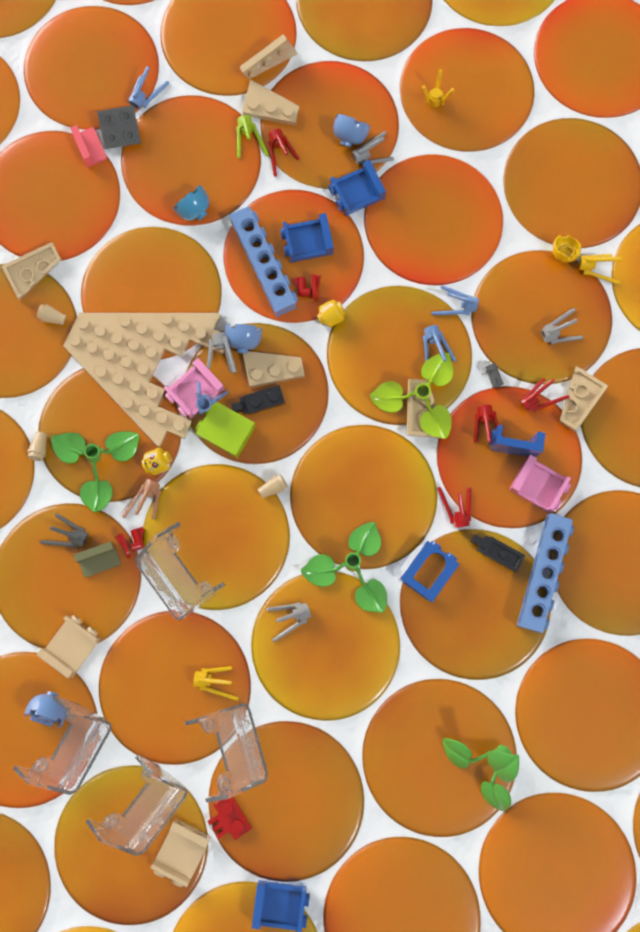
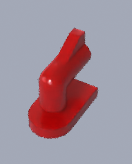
(300, 283)
(138, 544)

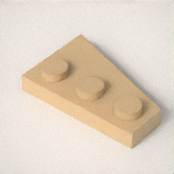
(270, 56)
(269, 106)
(31, 268)
(271, 368)
(584, 395)
(415, 409)

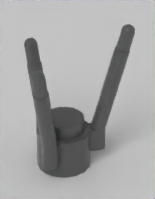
(77, 537)

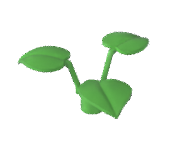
(70, 445)
(321, 569)
(501, 760)

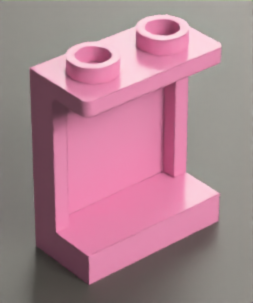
(185, 388)
(540, 485)

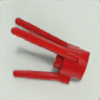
(279, 140)
(530, 400)
(485, 414)
(463, 517)

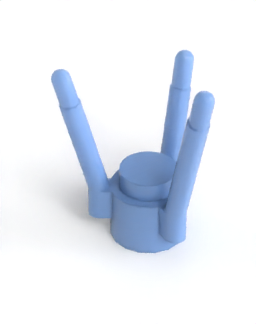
(138, 97)
(468, 302)
(434, 336)
(205, 401)

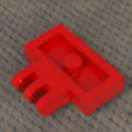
(230, 819)

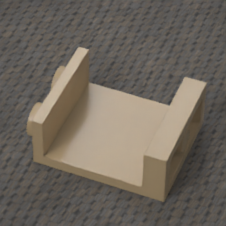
(70, 646)
(180, 853)

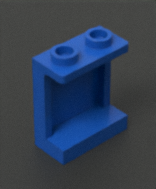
(357, 189)
(307, 239)
(516, 446)
(280, 906)

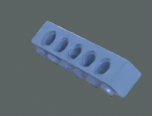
(240, 221)
(526, 618)

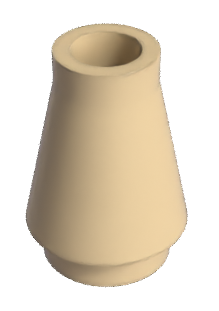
(50, 315)
(37, 448)
(273, 486)

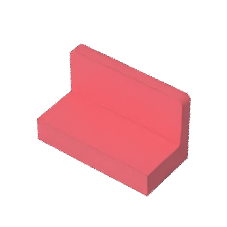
(89, 145)

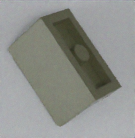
(98, 559)

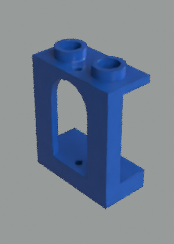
(427, 550)

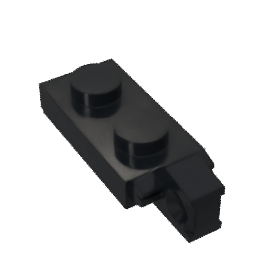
(260, 401)
(498, 552)

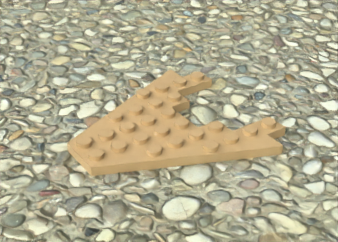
(125, 352)

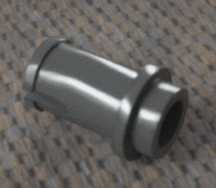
(493, 373)

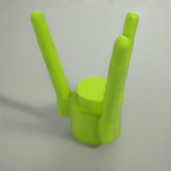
(246, 127)

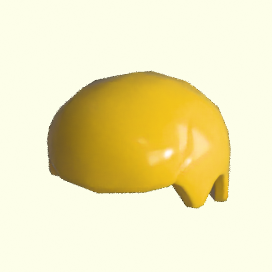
(566, 249)

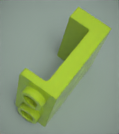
(225, 429)

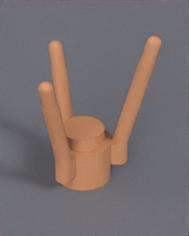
(149, 490)

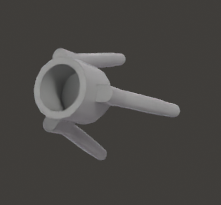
(362, 153)
(550, 332)
(221, 342)
(300, 613)

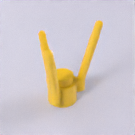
(435, 96)
(588, 262)
(203, 679)

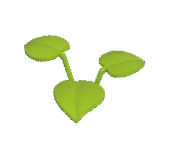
(433, 422)

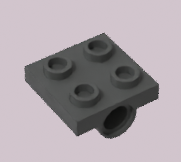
(119, 127)

